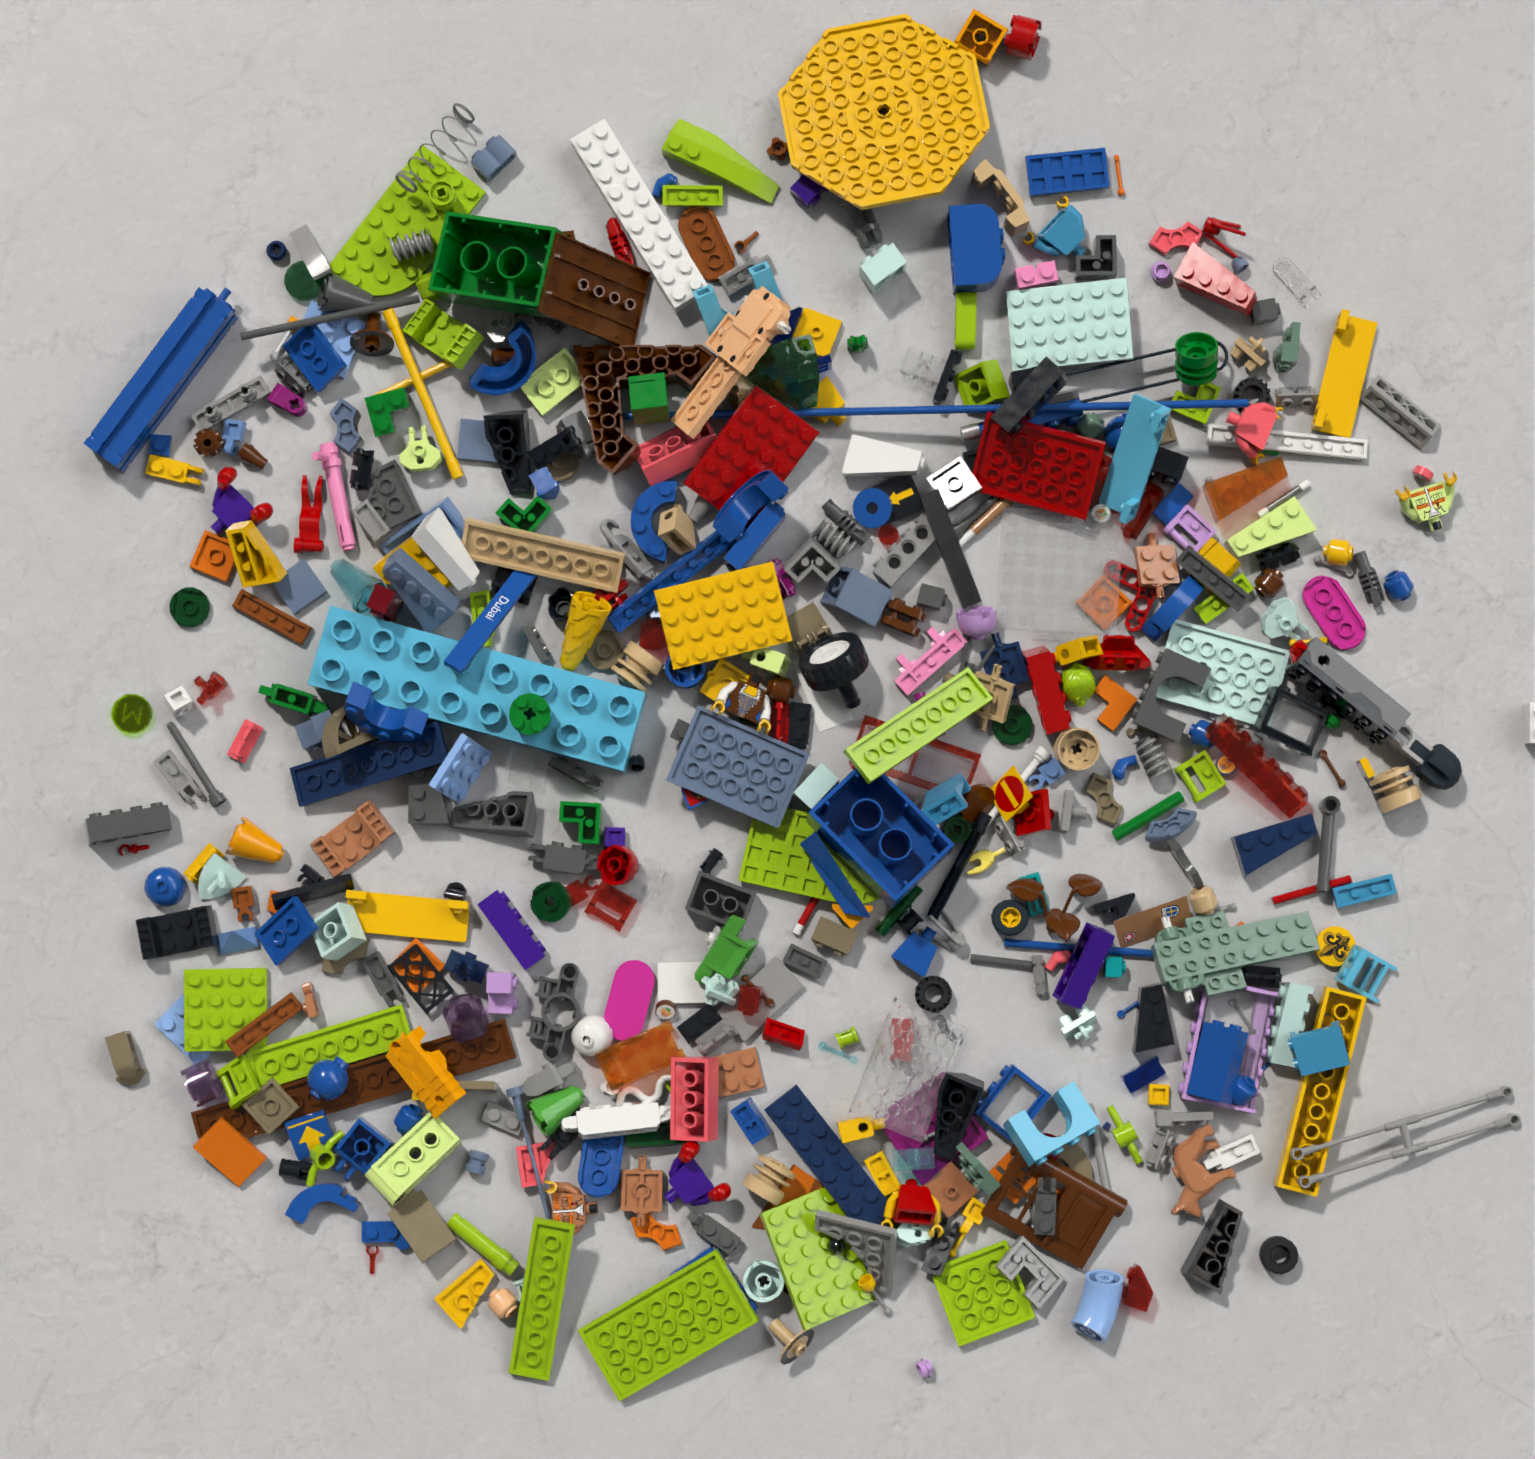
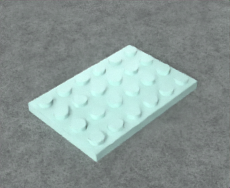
(1070, 324)
(1238, 674)

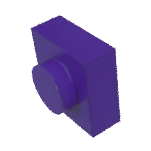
(614, 836)

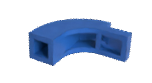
(1172, 608)
(306, 1200)

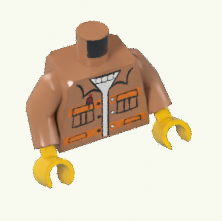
(570, 1204)

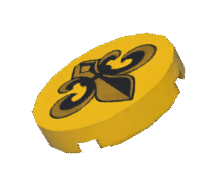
(1334, 945)

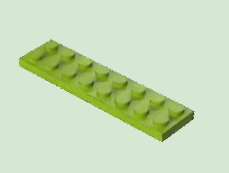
(918, 725)
(347, 1040)
(541, 1298)

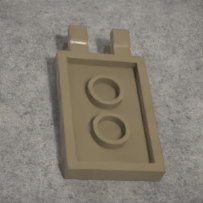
(421, 1225)

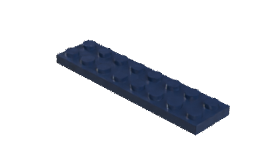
(367, 766)
(827, 1157)

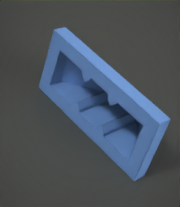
(237, 940)

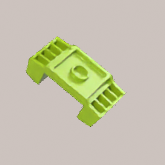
(443, 334)

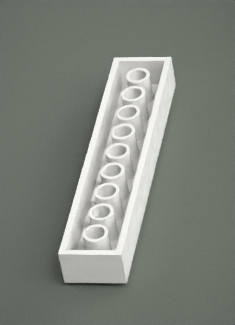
(638, 214)

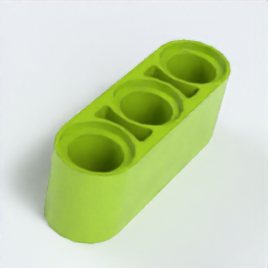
(965, 320)

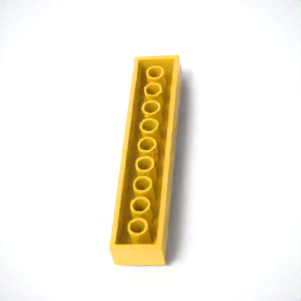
(1319, 1096)

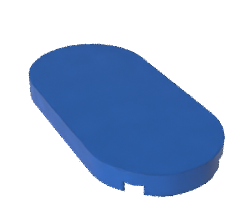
(601, 1165)

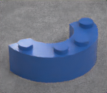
(514, 373)
(746, 501)
(642, 515)
(382, 720)

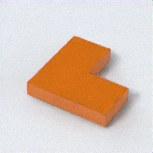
(1119, 702)

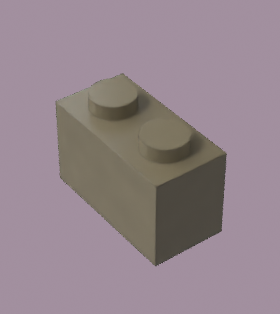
(834, 936)

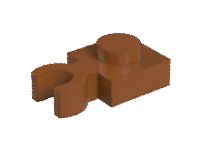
(243, 899)

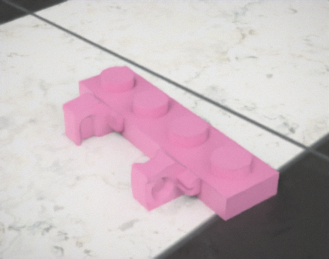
(941, 651)

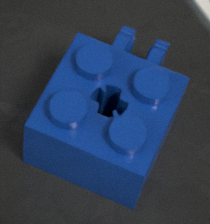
(349, 1148)

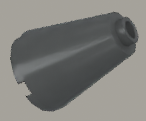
(341, 295)

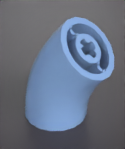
(1098, 1304)

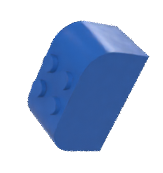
(974, 247)

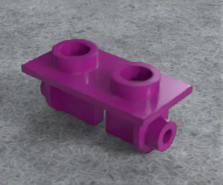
(786, 585)

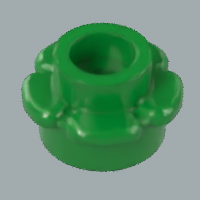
(1333, 721)

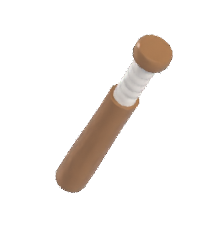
(985, 520)

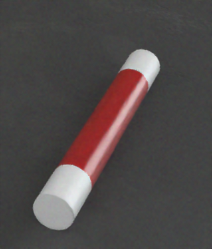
(805, 915)

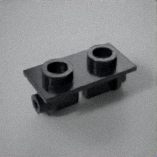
(360, 478)
(1286, 552)
(1262, 976)

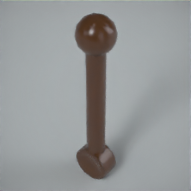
(1323, 754)
(769, 1001)

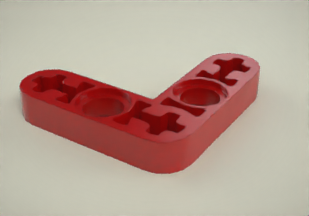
(1135, 586)

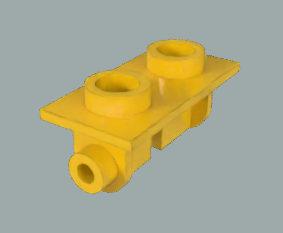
(194, 870)

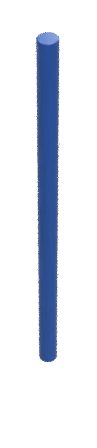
(1070, 947)

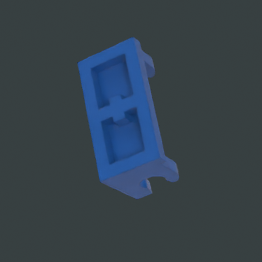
(751, 1121)

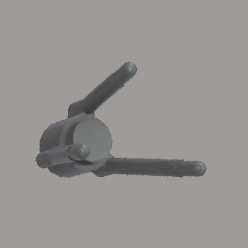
(964, 664)

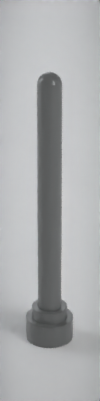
(958, 528)
(215, 797)

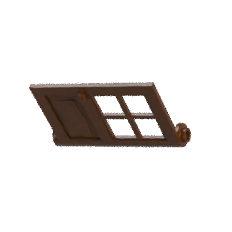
(1080, 1212)

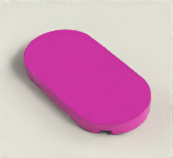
(1334, 612)
(629, 999)

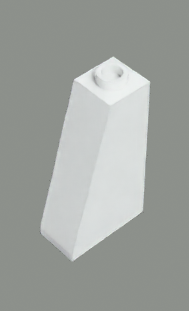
(877, 458)
(446, 550)

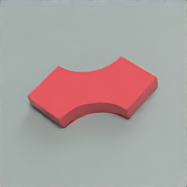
(1166, 240)

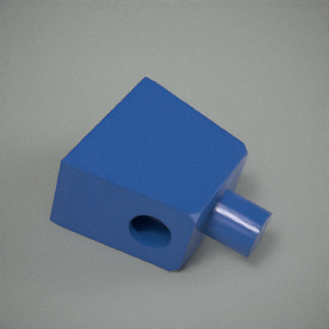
(917, 951)

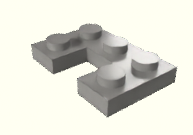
(1025, 1255)

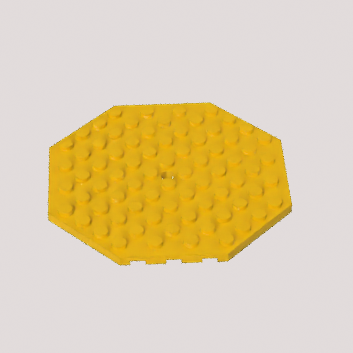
(872, 158)

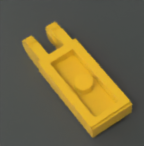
(172, 470)

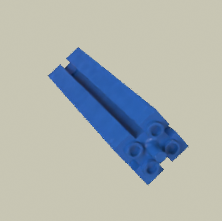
(162, 378)

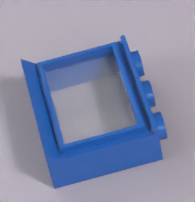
(1009, 1097)

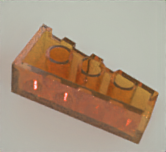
(1238, 489)

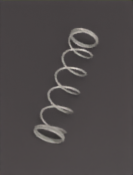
(456, 113)

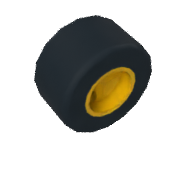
(1016, 917)

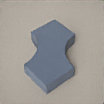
(346, 435)

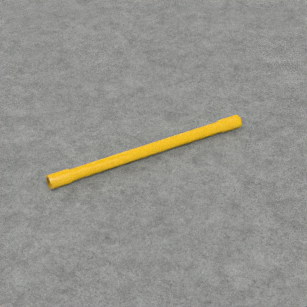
(394, 325)

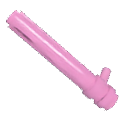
(332, 465)

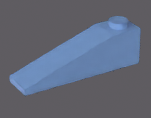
(449, 510)

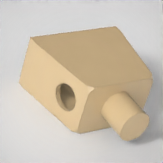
(677, 530)

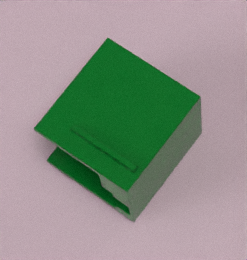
(649, 398)

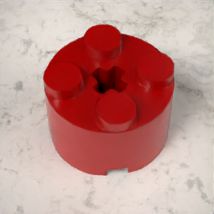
(1023, 37)

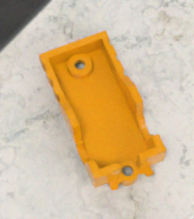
(425, 1072)

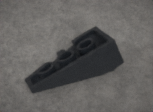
(510, 441)
(955, 1106)

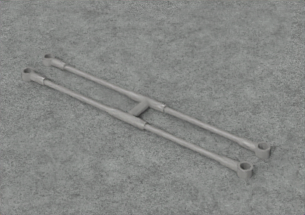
(1408, 1147)

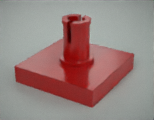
(1036, 816)

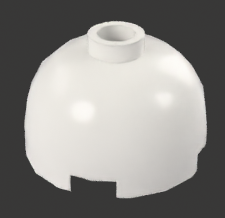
(591, 1035)

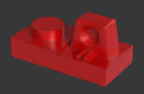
(783, 1034)

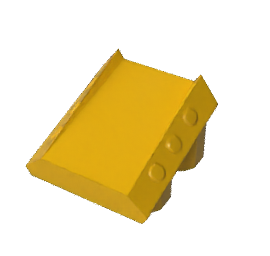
(1219, 557)

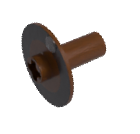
(372, 340)

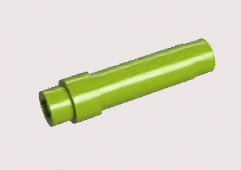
(499, 1257)

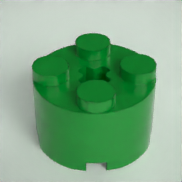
(523, 705)

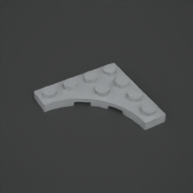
(869, 1242)

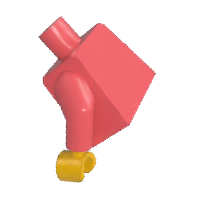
(1253, 428)

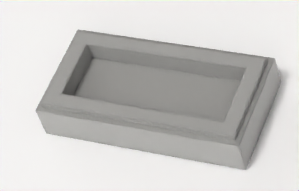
(371, 521)

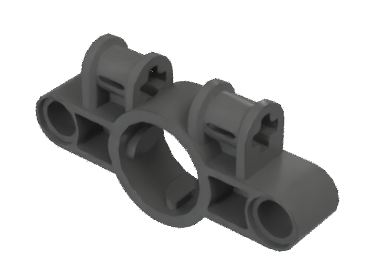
(565, 989)

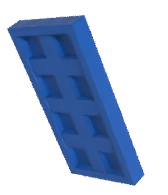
(1067, 172)

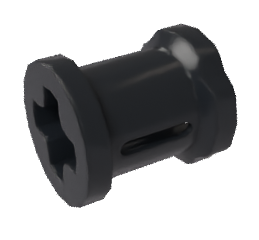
(910, 921)

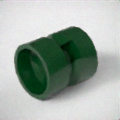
(957, 829)

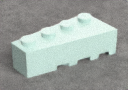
(1289, 1018)

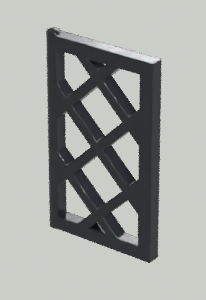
(417, 995)

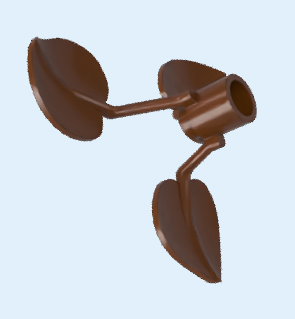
(1057, 921)

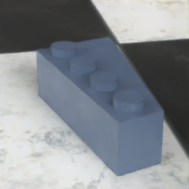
(419, 590)

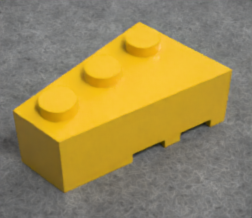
(253, 555)

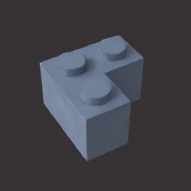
(311, 731)

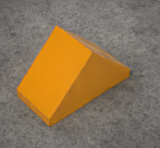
(850, 920)

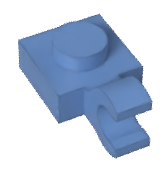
(233, 433)

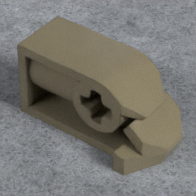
(125, 1058)

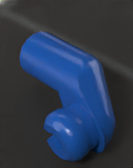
(1121, 765)

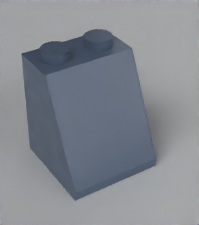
(856, 596)

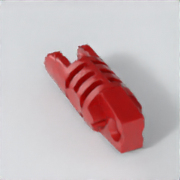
(619, 241)

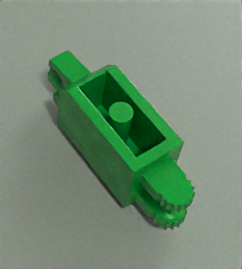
(293, 699)

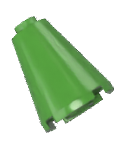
(554, 1107)

